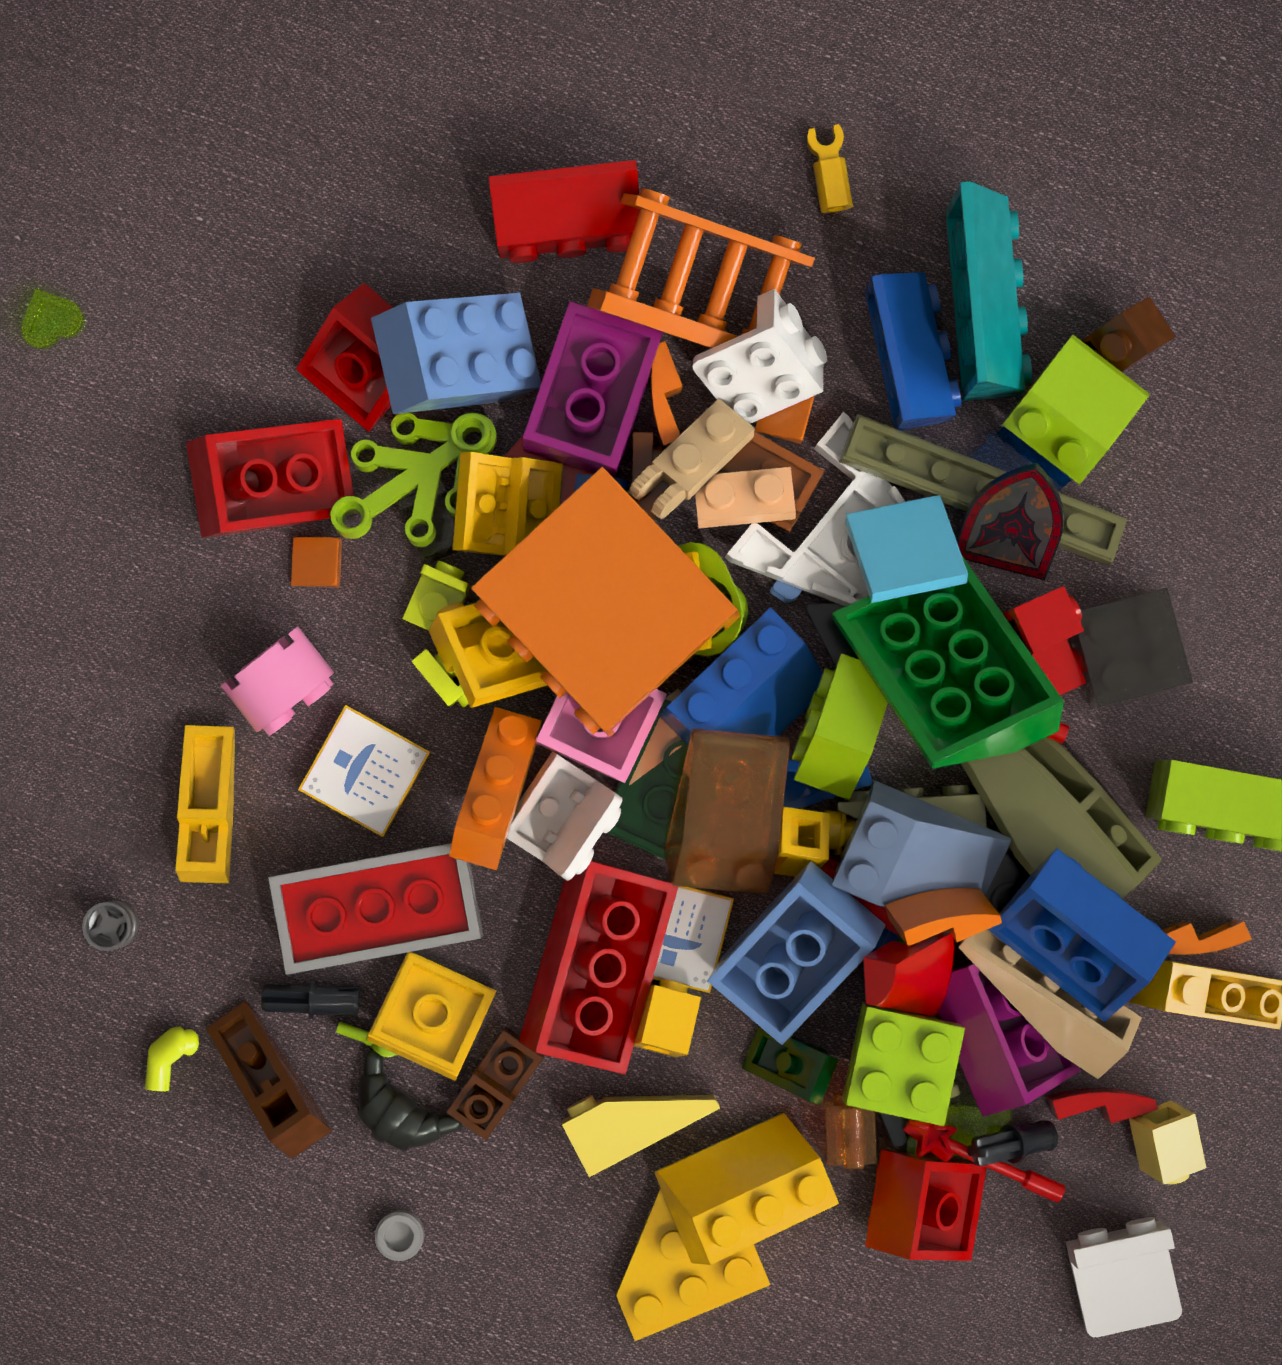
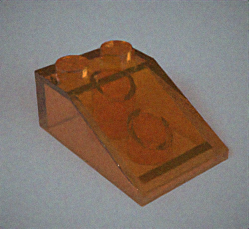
(728, 812)

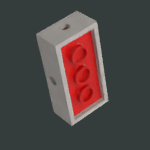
(374, 908)

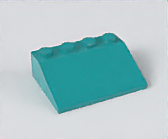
(986, 295)

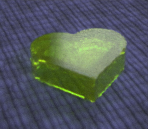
(51, 319)

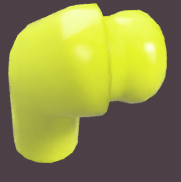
(165, 1052)

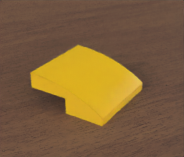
(502, 501)

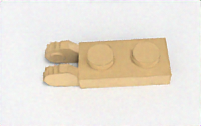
(694, 457)

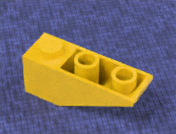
(1213, 994)

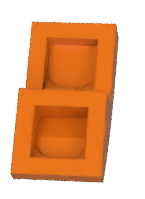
(664, 384)
(951, 909)
(1216, 939)

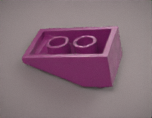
(591, 390)

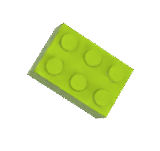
(1218, 800)

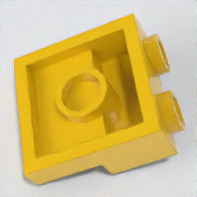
(482, 656)

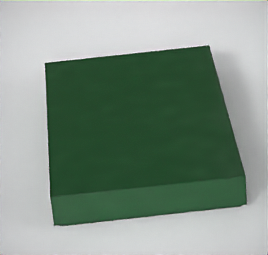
(651, 799)

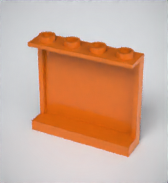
(603, 602)

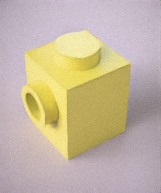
(1168, 1143)

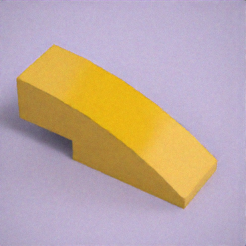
(206, 804)

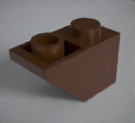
(1131, 335)

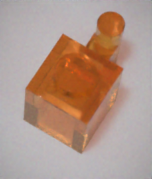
(848, 1134)

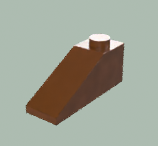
(268, 1081)

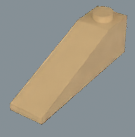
(1051, 1010)

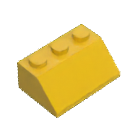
(745, 1189)

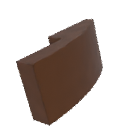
(495, 1084)

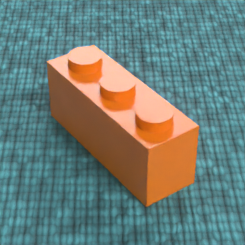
(495, 788)

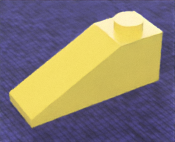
(624, 1125)

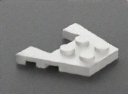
(826, 558)

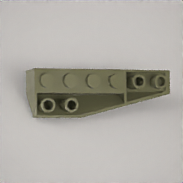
(1052, 803)

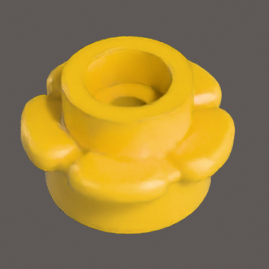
(839, 830)

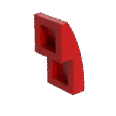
(1114, 1103)

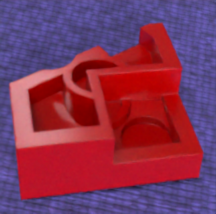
(910, 976)

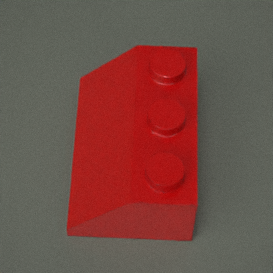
(564, 210)

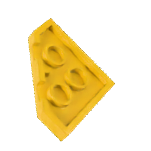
(665, 1286)

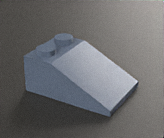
(914, 848)

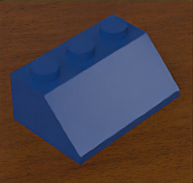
(911, 350)
(751, 686)
(1082, 935)

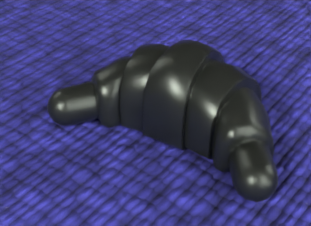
(394, 1114)

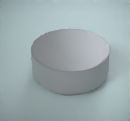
(399, 1235)

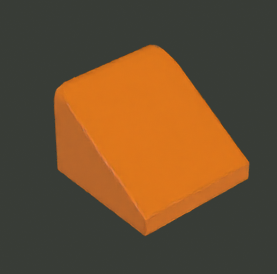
(788, 423)
(316, 562)

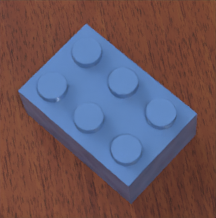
(456, 352)
(796, 953)

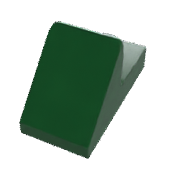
(791, 1066)

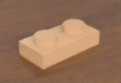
(746, 498)

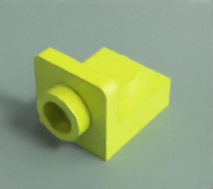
(434, 591)
(435, 673)

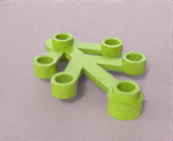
(421, 471)

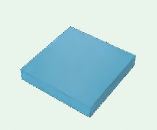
(906, 548)

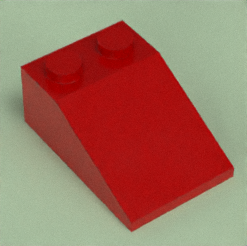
(268, 476)

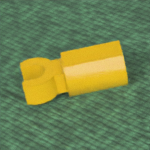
(830, 172)

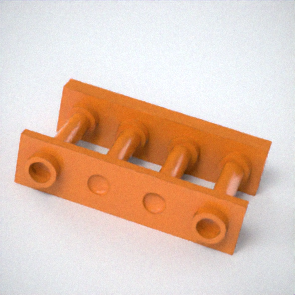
(666, 312)

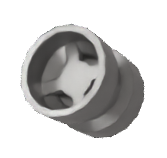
(101, 926)

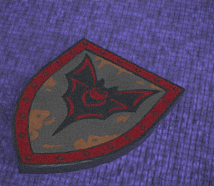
(1014, 523)

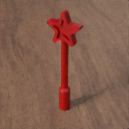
(939, 1142)

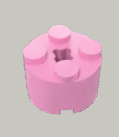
(279, 681)

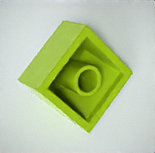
(1076, 409)

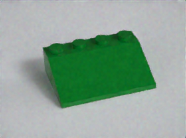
(953, 672)

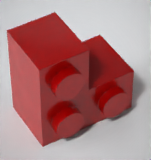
(1044, 629)

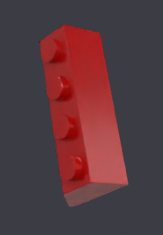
(598, 966)

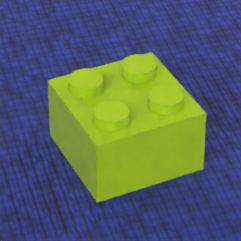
(840, 728)
(903, 1064)

